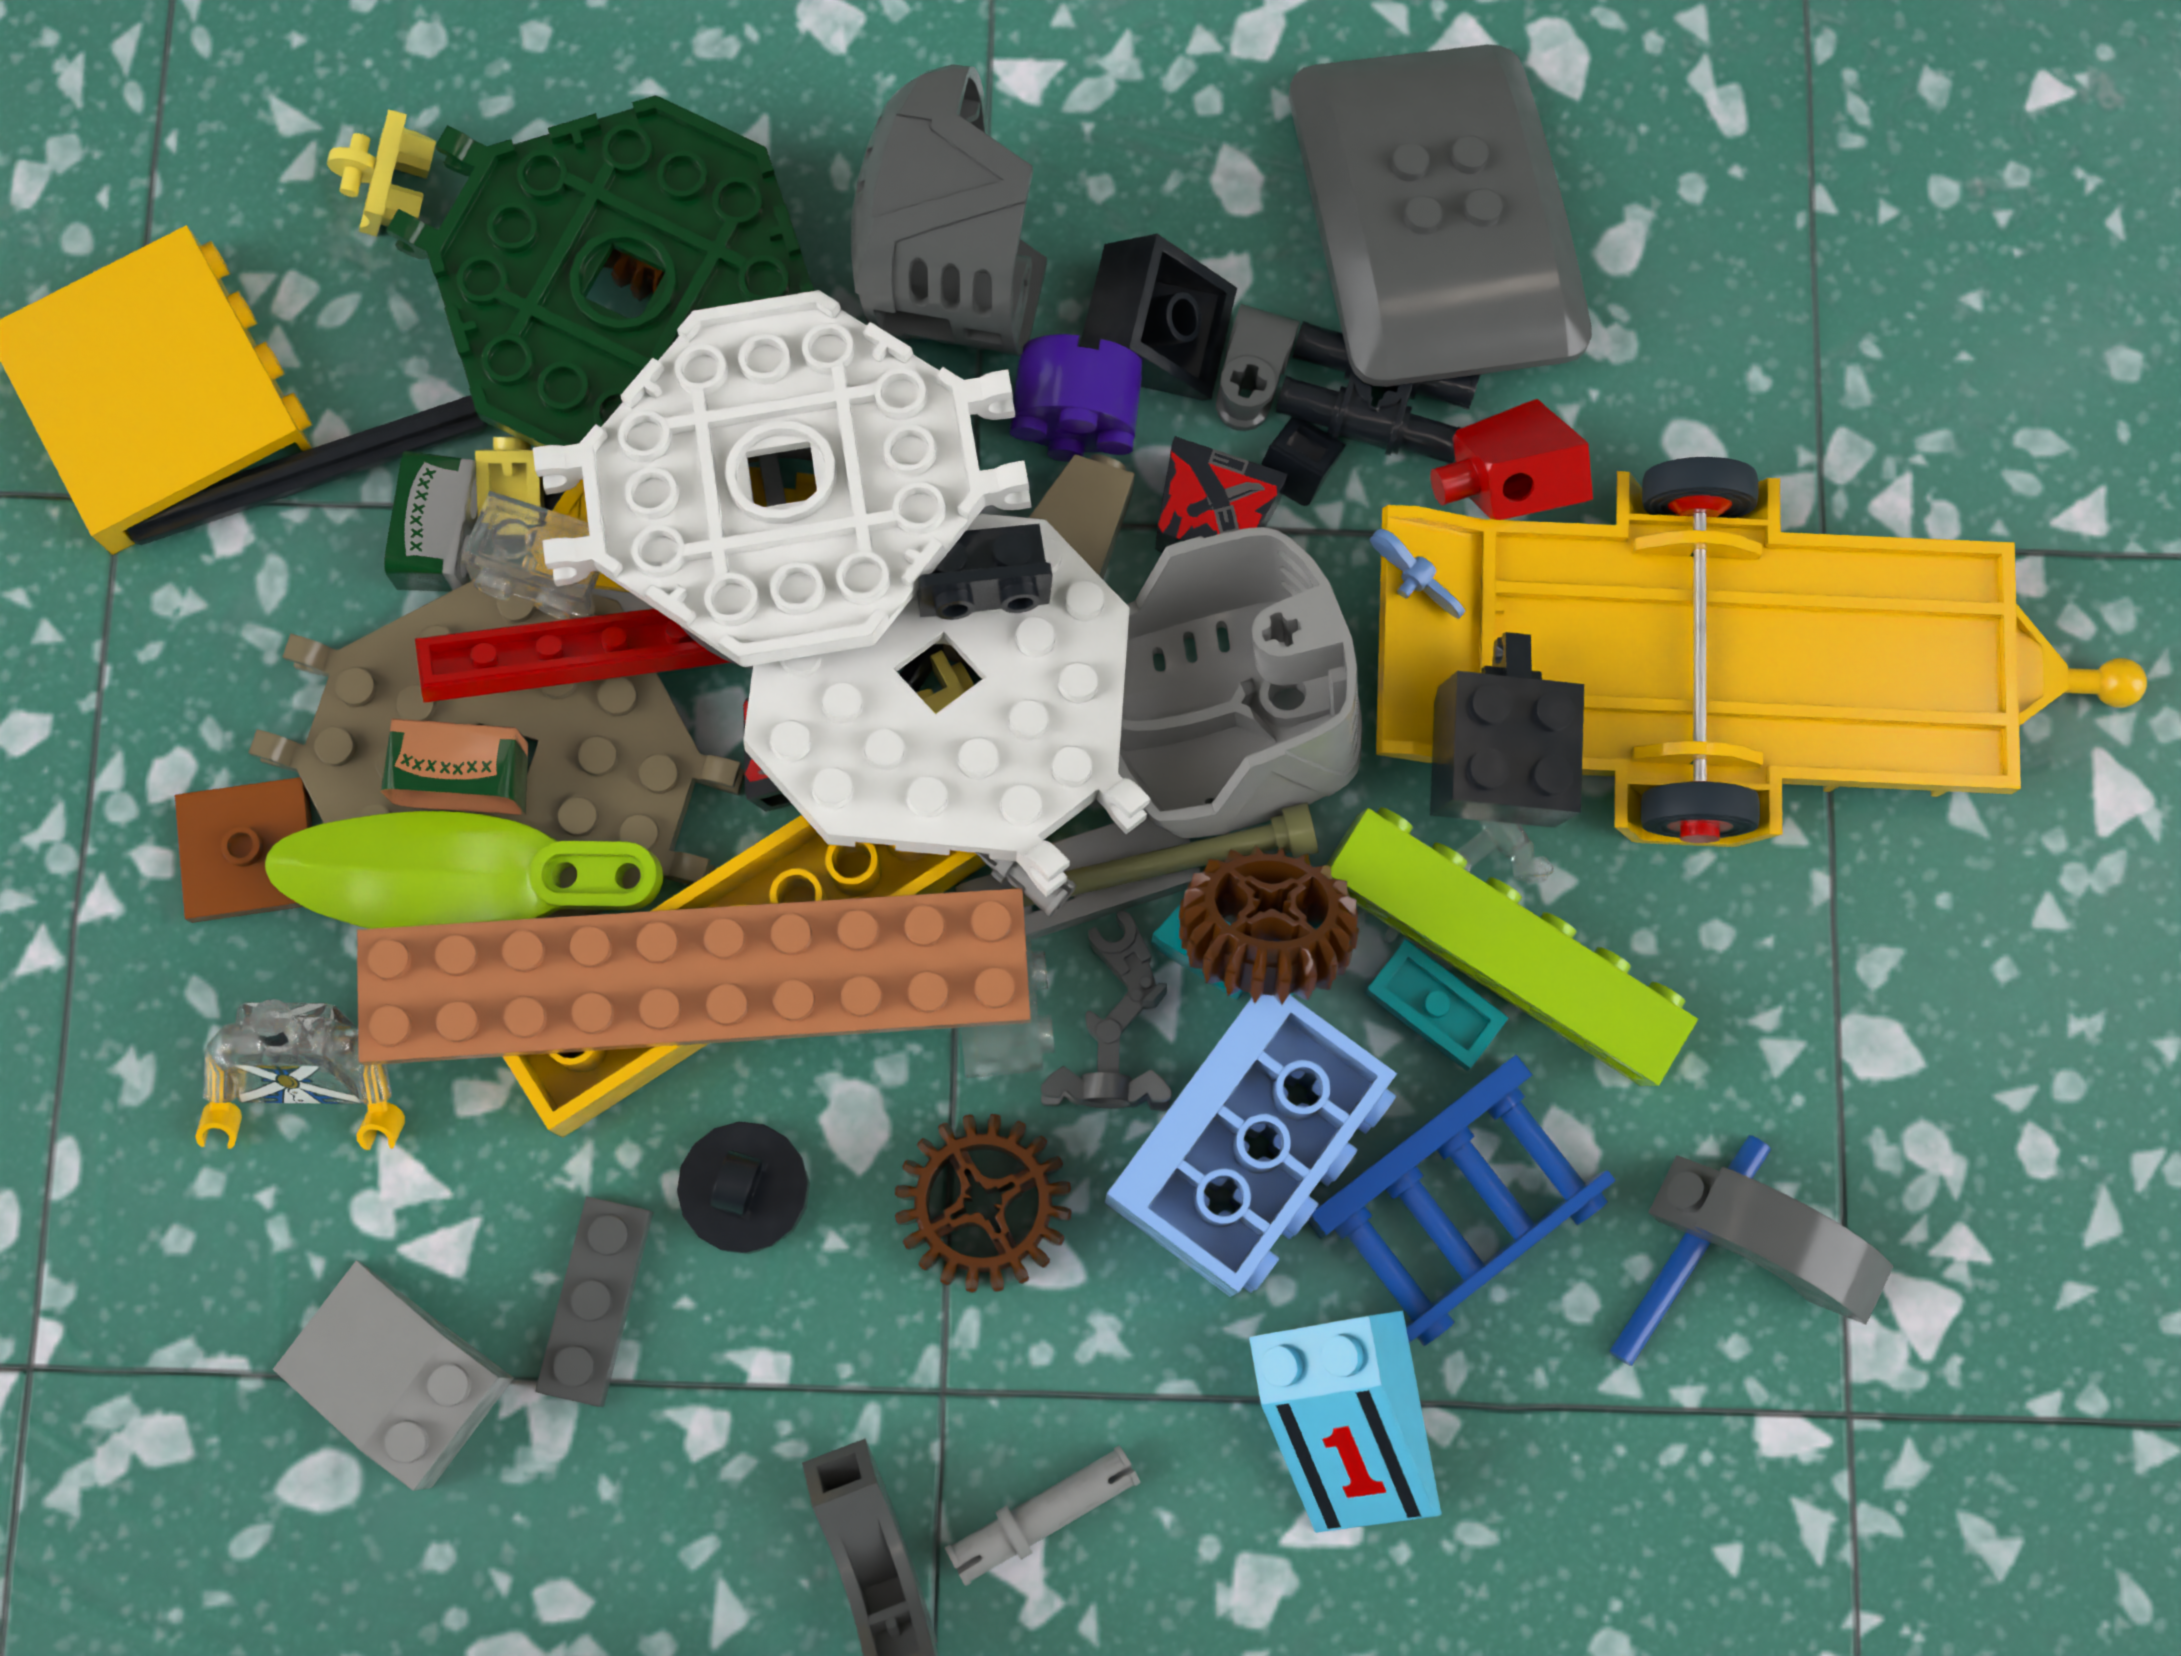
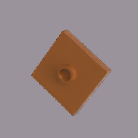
(226, 843)

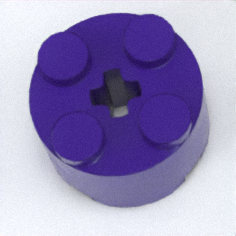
(1076, 396)

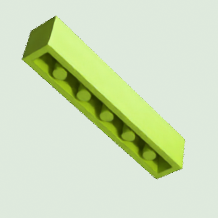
(1511, 949)

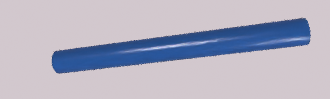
(1678, 1269)

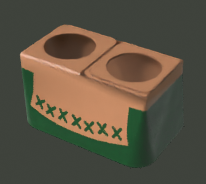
(456, 767)

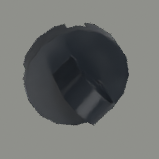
(743, 1187)

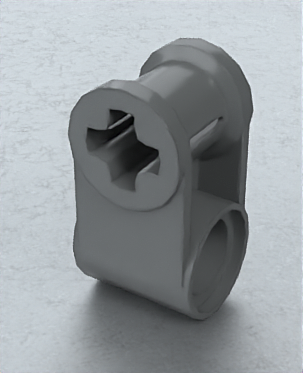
(1254, 361)

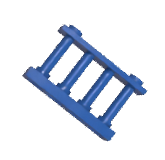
(1451, 1138)

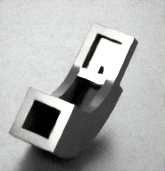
(1777, 1233)
(870, 1553)

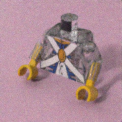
(293, 1057)

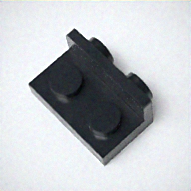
(988, 572)

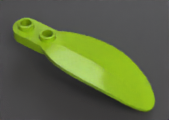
(452, 870)

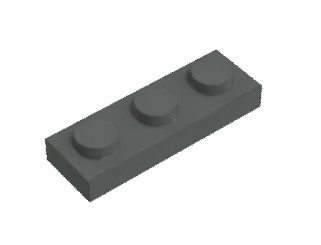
(594, 1302)

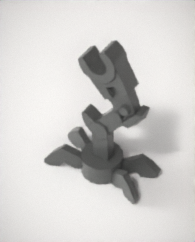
(1106, 1087)

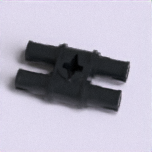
(1350, 410)

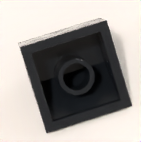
(1163, 311)

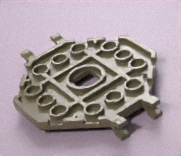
(606, 755)

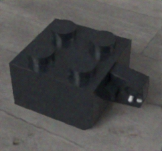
(1507, 742)

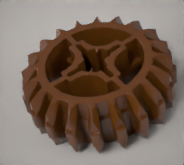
(1286, 930)
(957, 1153)

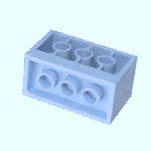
(1241, 1095)

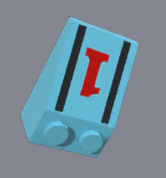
(1348, 1420)

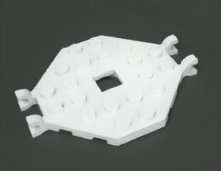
(799, 577)
(988, 767)

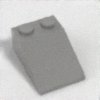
(392, 1377)

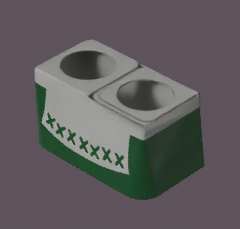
(431, 522)

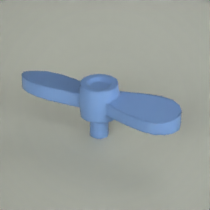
(1417, 572)

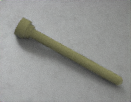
(1291, 831)

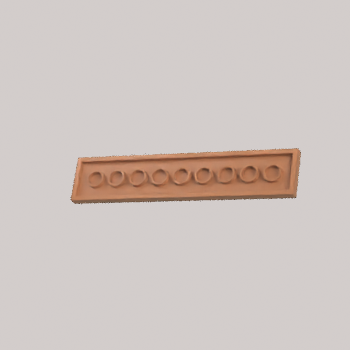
(691, 976)

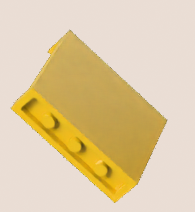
(148, 383)

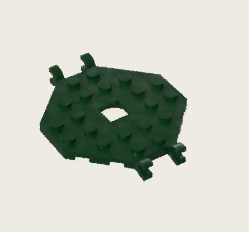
(543, 224)

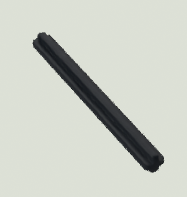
(313, 468)

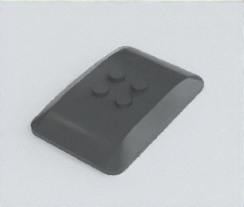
(1439, 215)

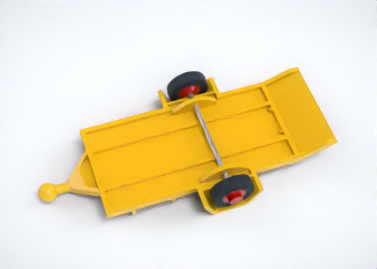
(1748, 658)

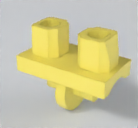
(397, 150)

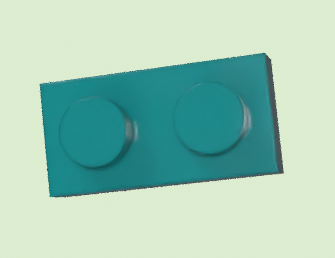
(1436, 1005)

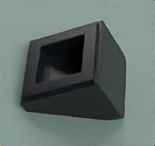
(1305, 457)

